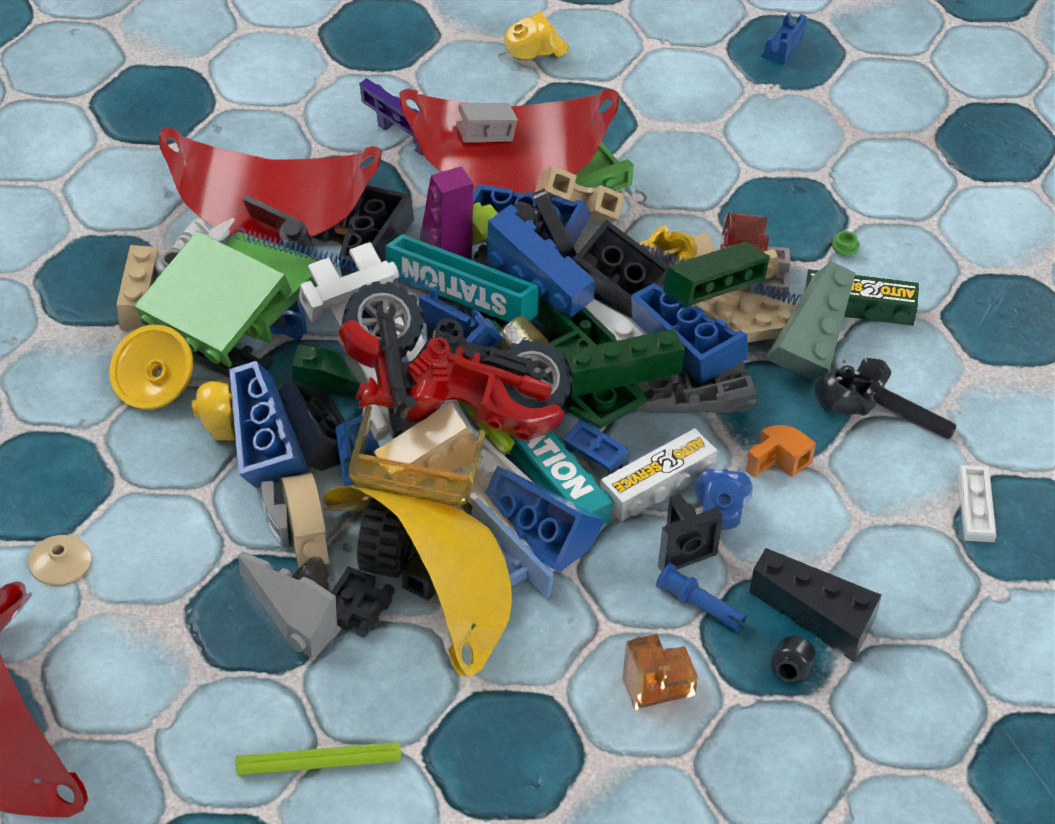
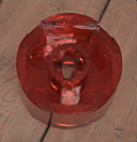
(745, 227)

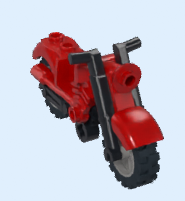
(450, 368)

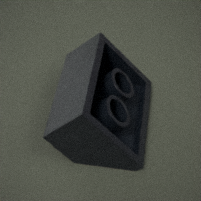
(619, 266)
(313, 422)

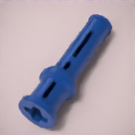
(689, 591)

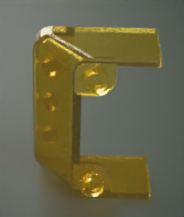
(411, 479)

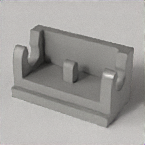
(486, 122)

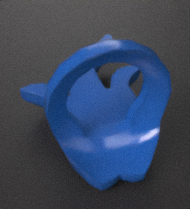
(295, 322)

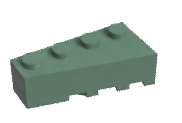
(814, 326)

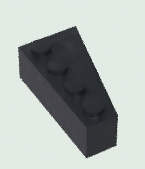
(378, 219)
(817, 600)

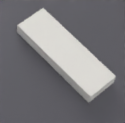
(976, 503)

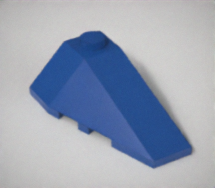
(547, 522)

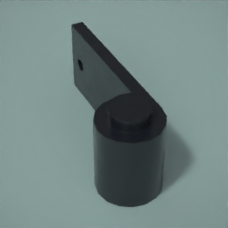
(289, 227)

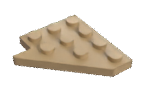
(749, 312)

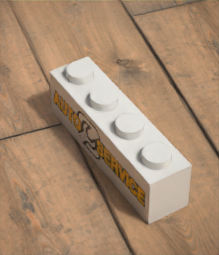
(659, 474)

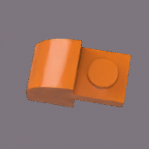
(781, 446)

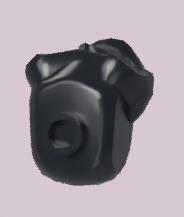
(850, 390)

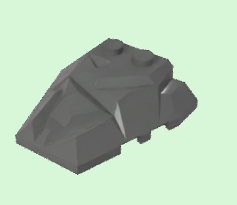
(684, 394)

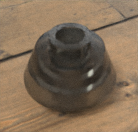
(315, 570)

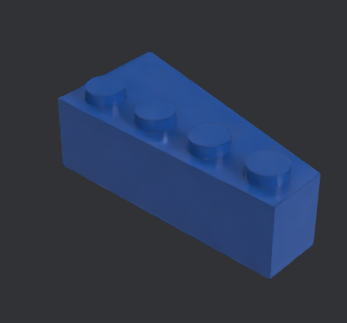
(571, 213)
(525, 255)
(707, 342)
(262, 428)

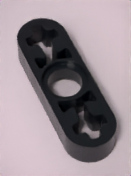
(554, 223)

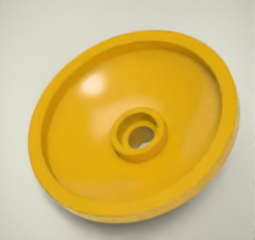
(141, 357)

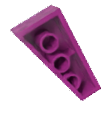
(449, 212)

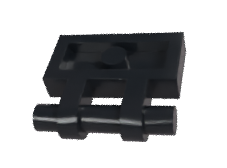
(351, 593)

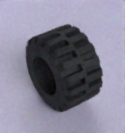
(382, 541)

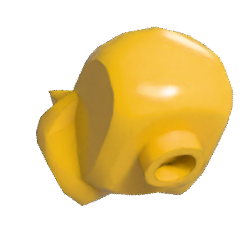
(534, 38)
(674, 243)
(215, 410)

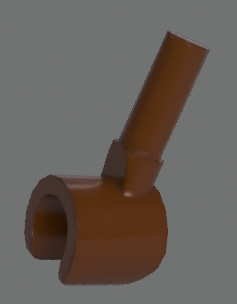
(341, 230)

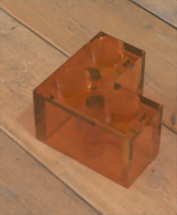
(656, 673)

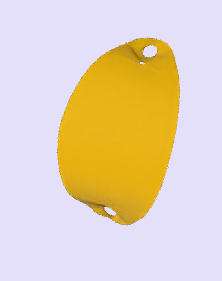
(461, 562)

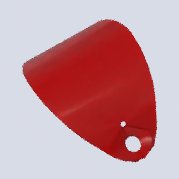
(544, 137)
(310, 190)
(23, 747)

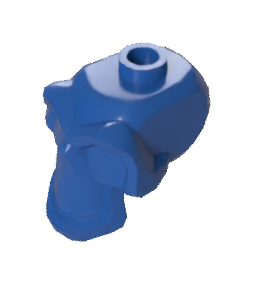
(726, 491)

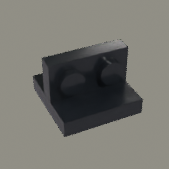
(688, 536)

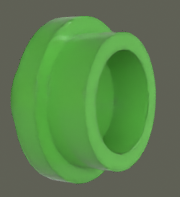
(846, 243)

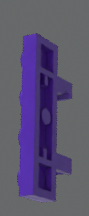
(386, 108)

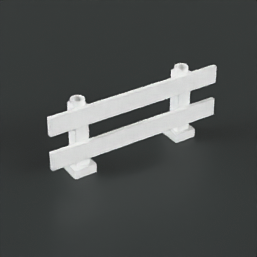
(335, 293)

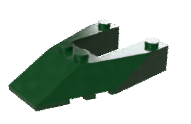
(580, 332)

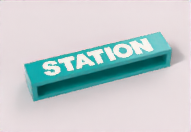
(464, 279)
(559, 472)

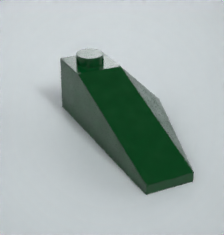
(327, 370)

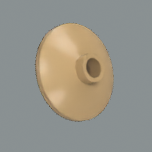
(60, 569)

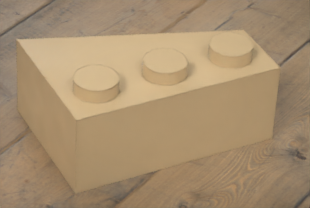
(434, 443)

